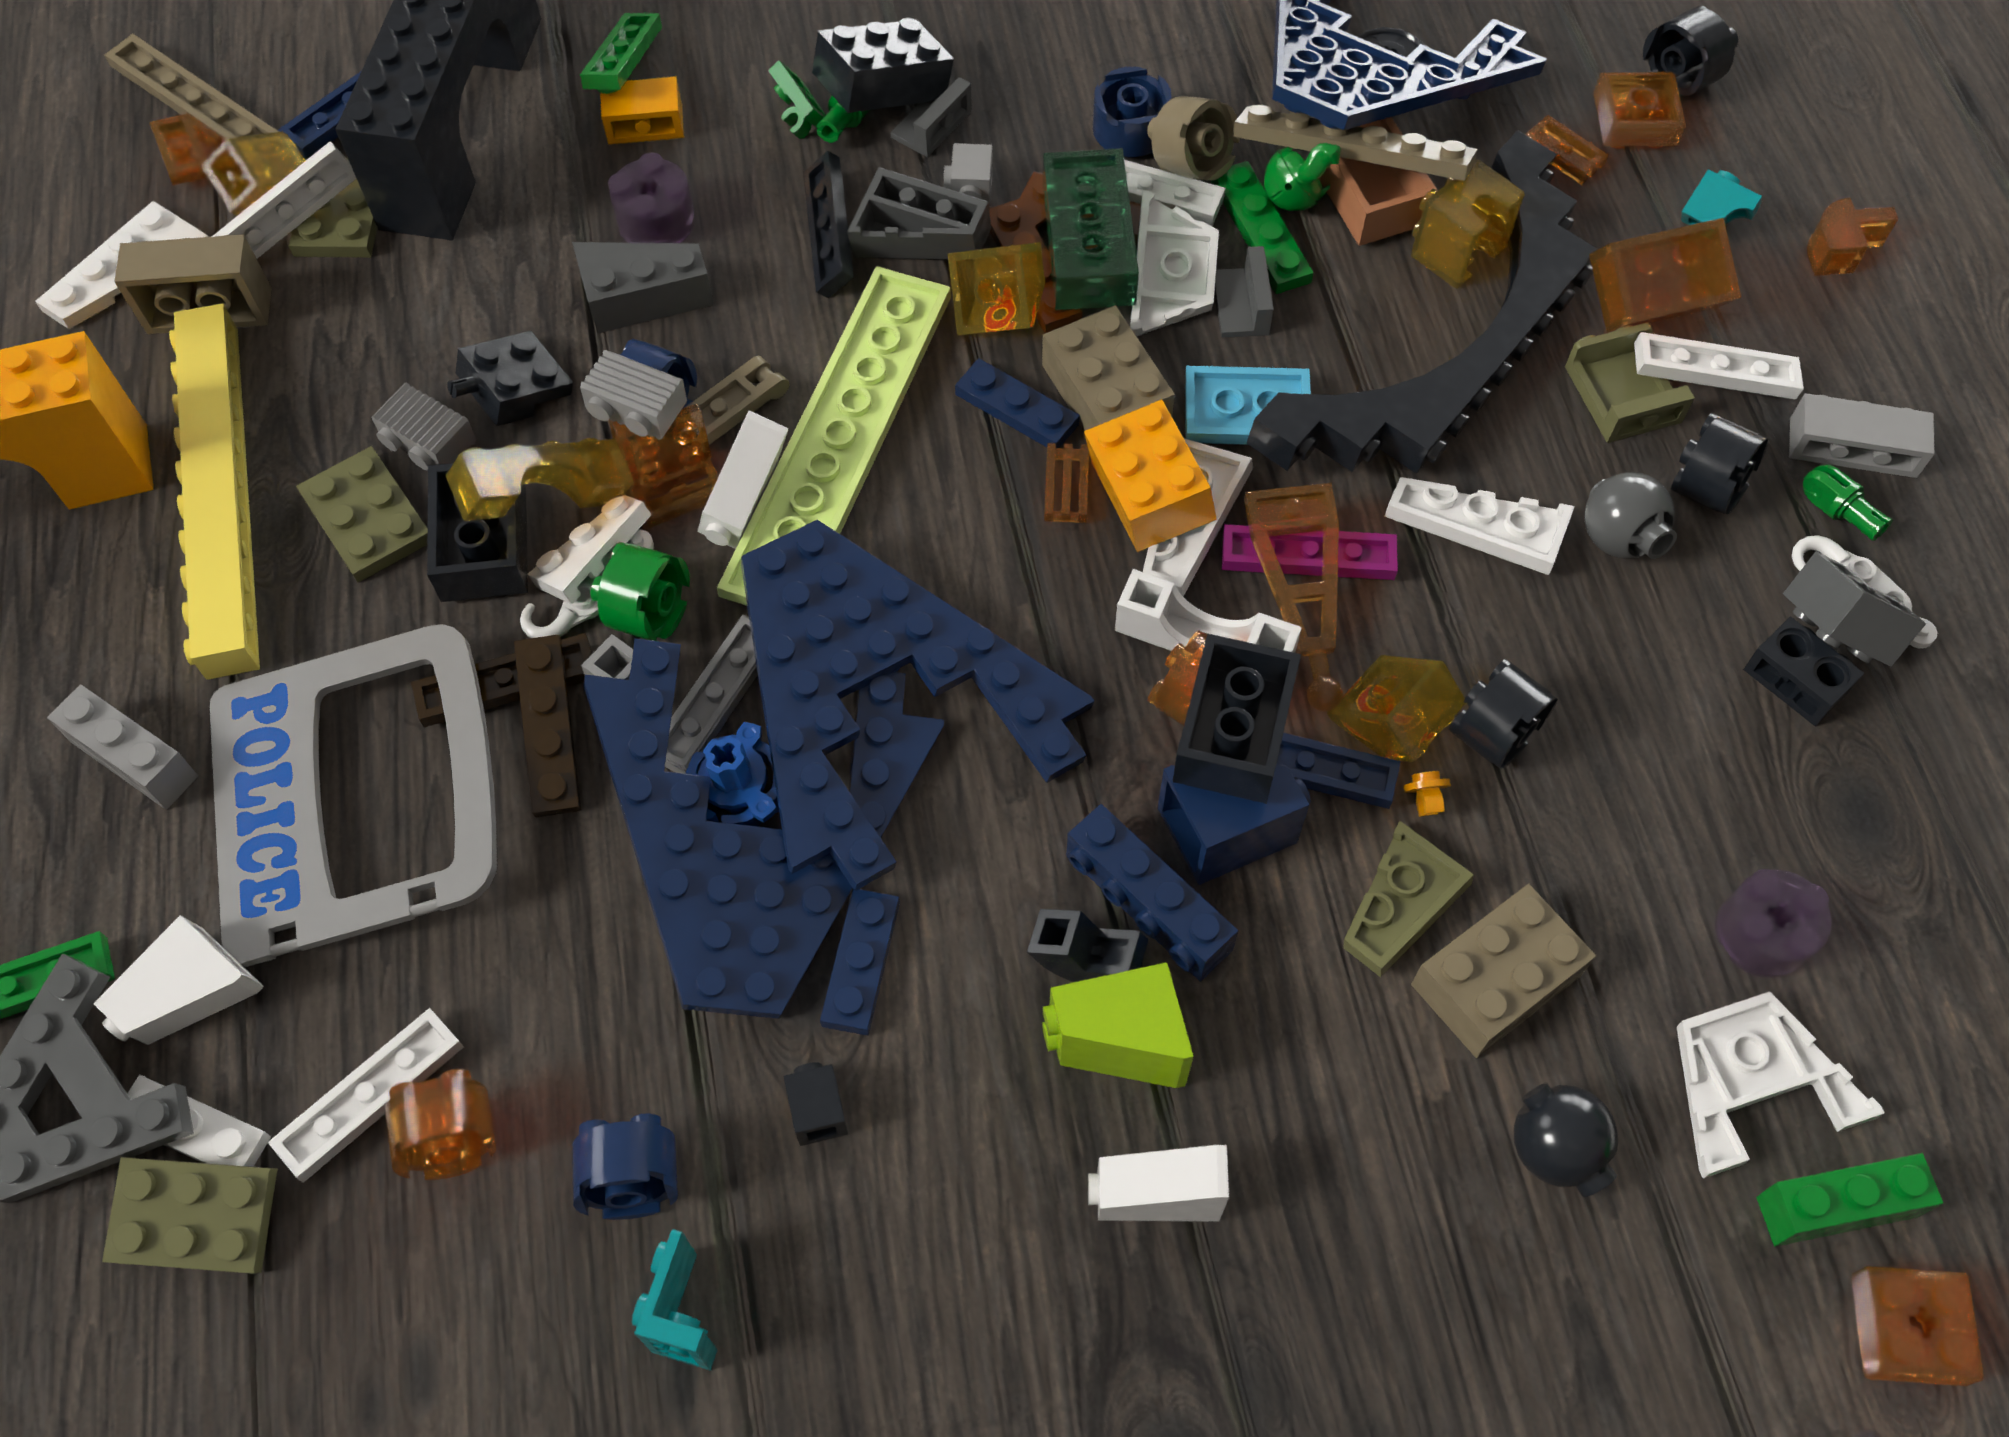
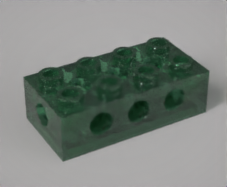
(1097, 185)

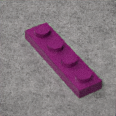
(1302, 553)

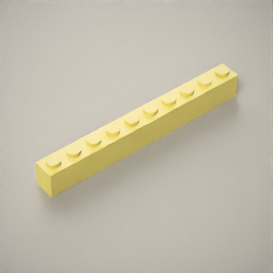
(214, 494)

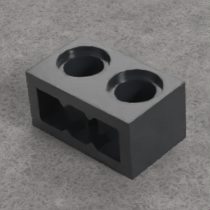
(1799, 677)

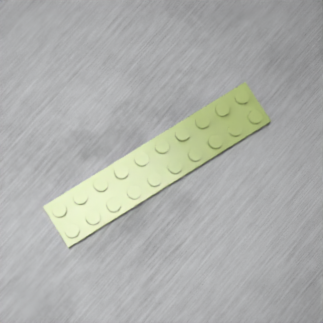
(846, 414)

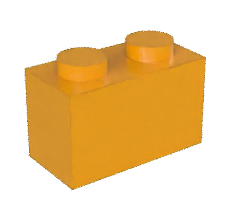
(643, 111)

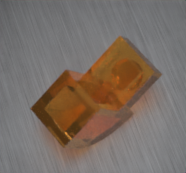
(1845, 236)

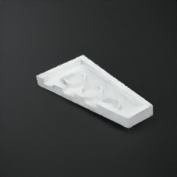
(91, 283)
(1498, 527)
(1182, 555)

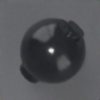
(1567, 1138)

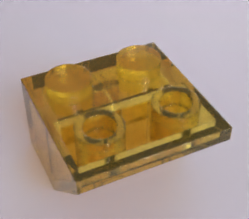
(250, 167)

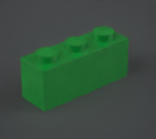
(1849, 1199)

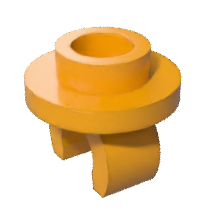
(1428, 797)

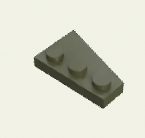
(1405, 898)

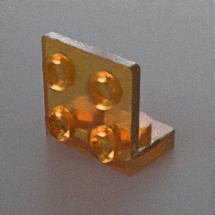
(654, 458)

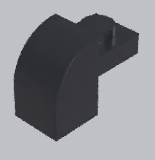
(1079, 950)

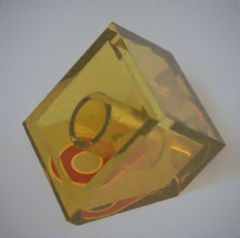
(996, 287)
(1399, 706)

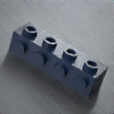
(1150, 893)

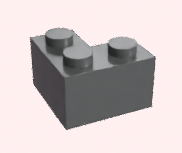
(1851, 611)

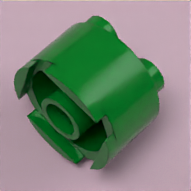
(641, 592)

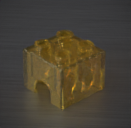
(1464, 219)

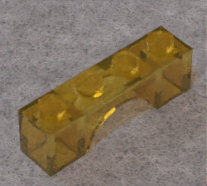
(491, 479)

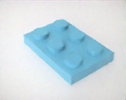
(1227, 399)

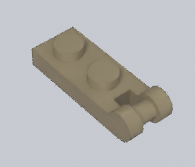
(735, 395)

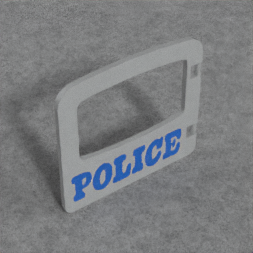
(271, 809)

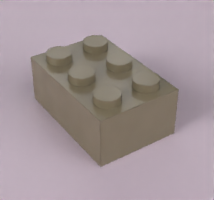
(190, 275)
(1102, 368)
(1502, 970)

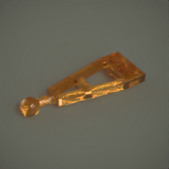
(1293, 512)

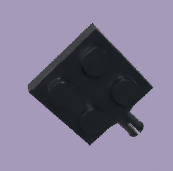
(509, 376)

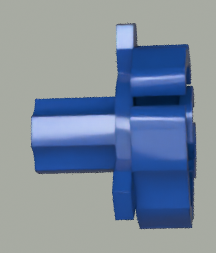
(738, 776)

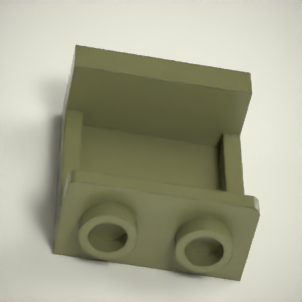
(1614, 392)

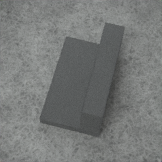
(935, 120)
(1245, 297)

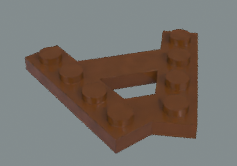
(1017, 224)

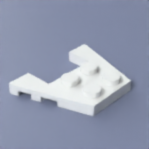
(1751, 1056)

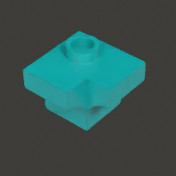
(1718, 198)

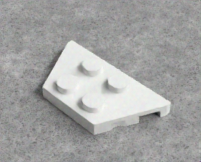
(1174, 266)

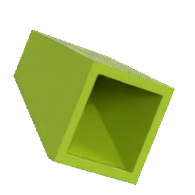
(1121, 1026)

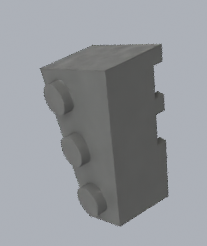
(916, 220)
(641, 281)

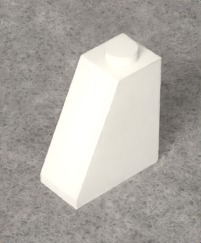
(742, 480)
(174, 985)
(1162, 1185)

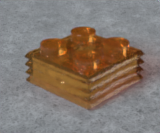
(1639, 109)
(1899, 1352)

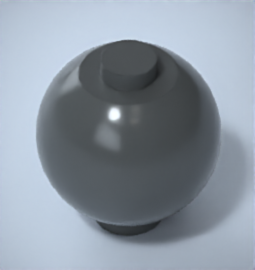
(1631, 516)

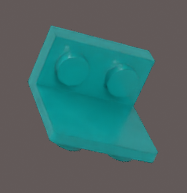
(656, 1313)

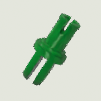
(837, 120)
(1843, 499)

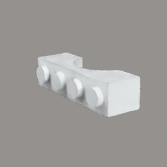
(1160, 615)

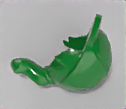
(1295, 182)

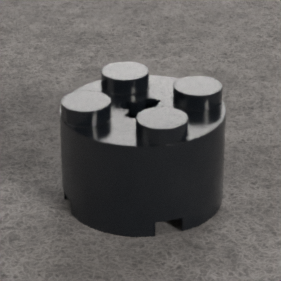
(1693, 47)
(1719, 464)
(1503, 714)

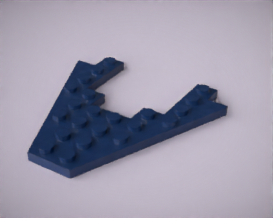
(1356, 82)
(830, 624)
(720, 891)

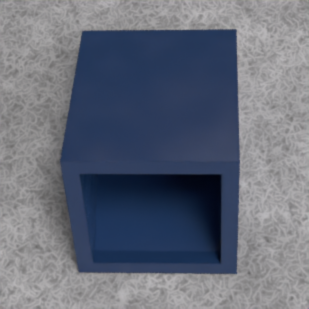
(1228, 831)

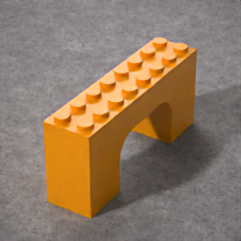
(72, 421)

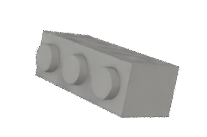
(1861, 435)
(123, 746)

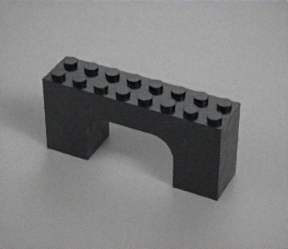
(407, 101)

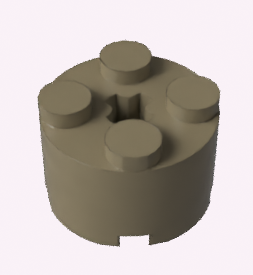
(1194, 137)

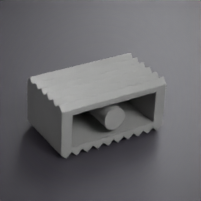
(633, 395)
(422, 428)

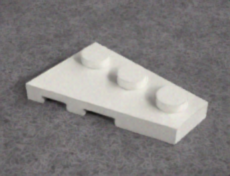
(581, 556)

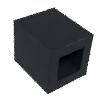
(815, 1103)

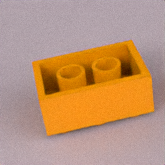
(1150, 475)

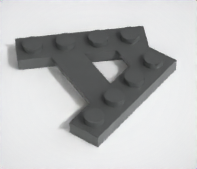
(111, 1122)

